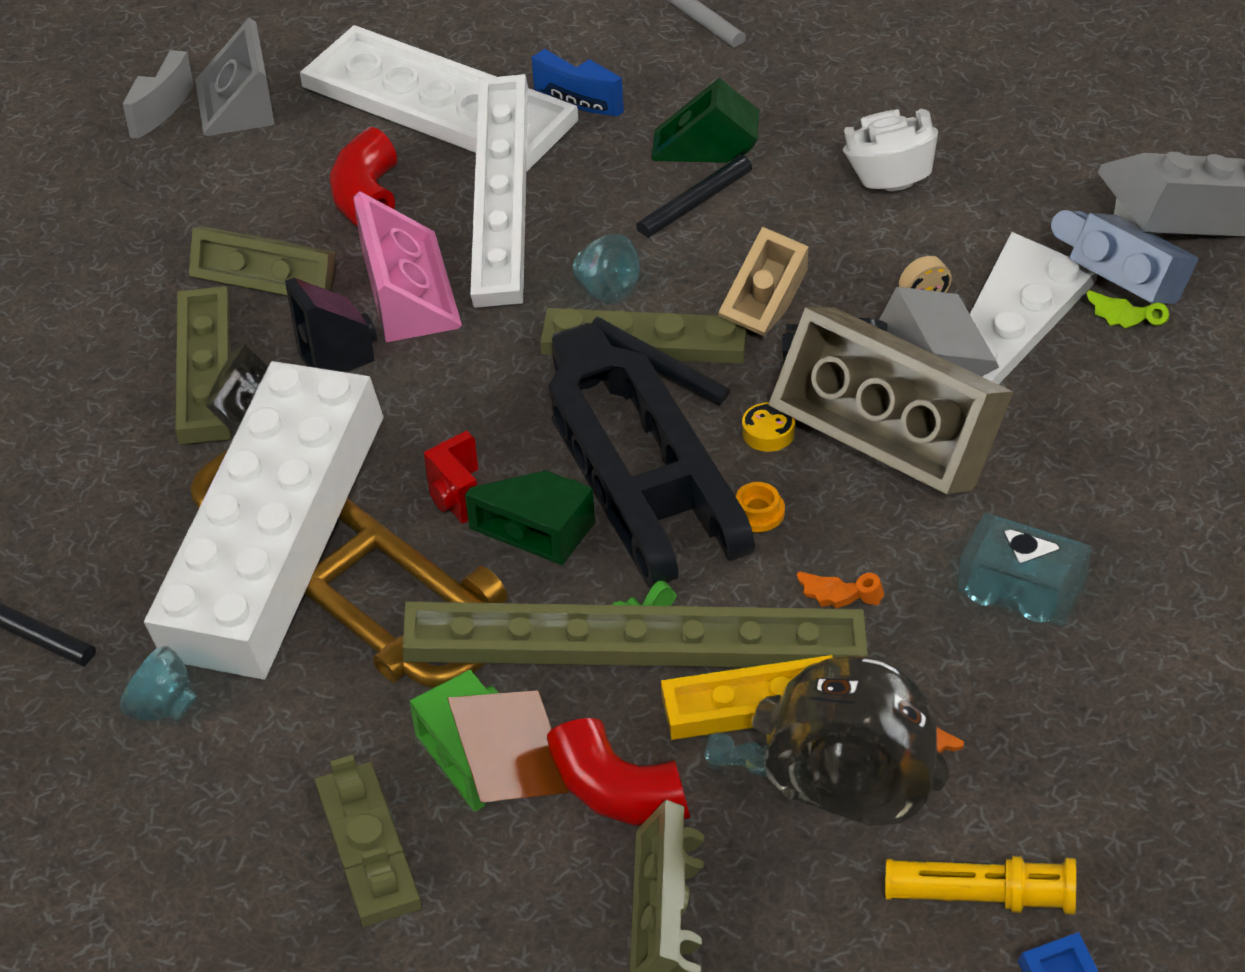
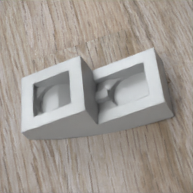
(158, 97)

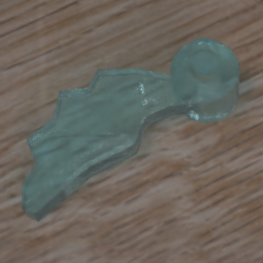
(721, 752)

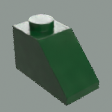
(708, 128)
(533, 513)

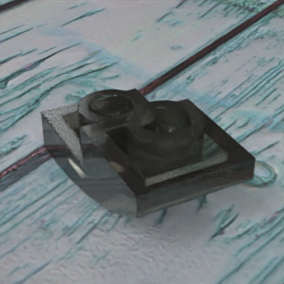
(236, 387)

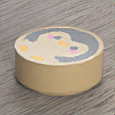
(926, 274)

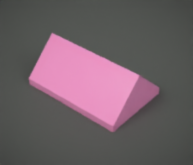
(404, 272)

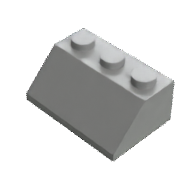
(1180, 192)

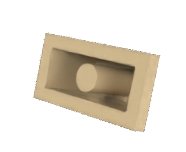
(766, 282)

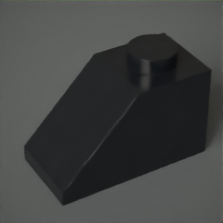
(329, 328)

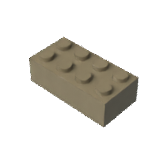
(890, 399)

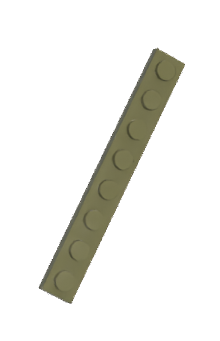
(627, 634)

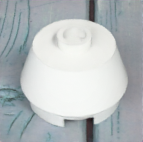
(892, 149)

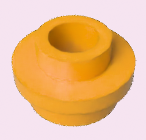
(761, 505)

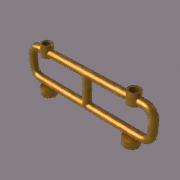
(477, 587)

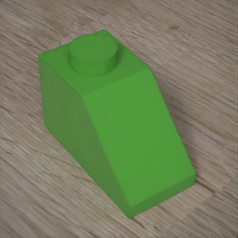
(439, 734)

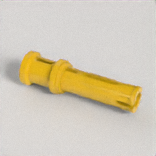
(1014, 883)

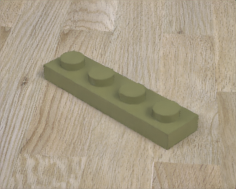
(678, 335)
(201, 355)

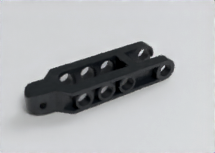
(638, 502)

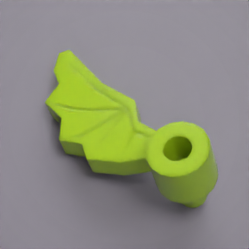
(1122, 312)

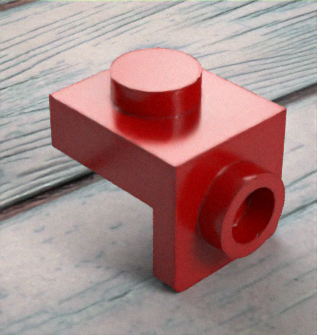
(450, 471)

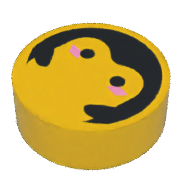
(767, 428)

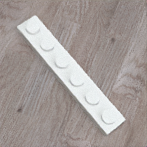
(500, 192)

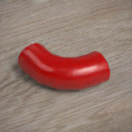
(359, 168)
(605, 780)

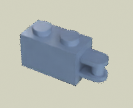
(1126, 254)

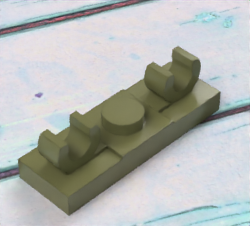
(257, 261)
(367, 842)
(661, 892)

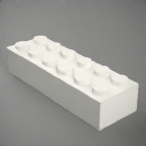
(266, 519)

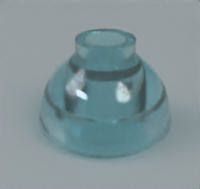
(608, 266)
(158, 688)

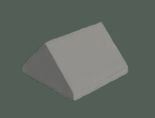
(235, 86)
(940, 326)

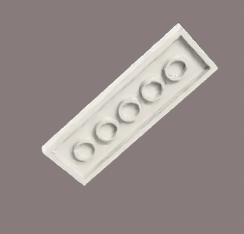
(423, 91)

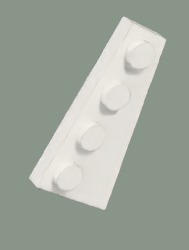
(1026, 299)

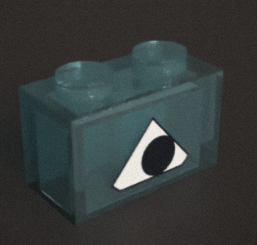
(1023, 569)

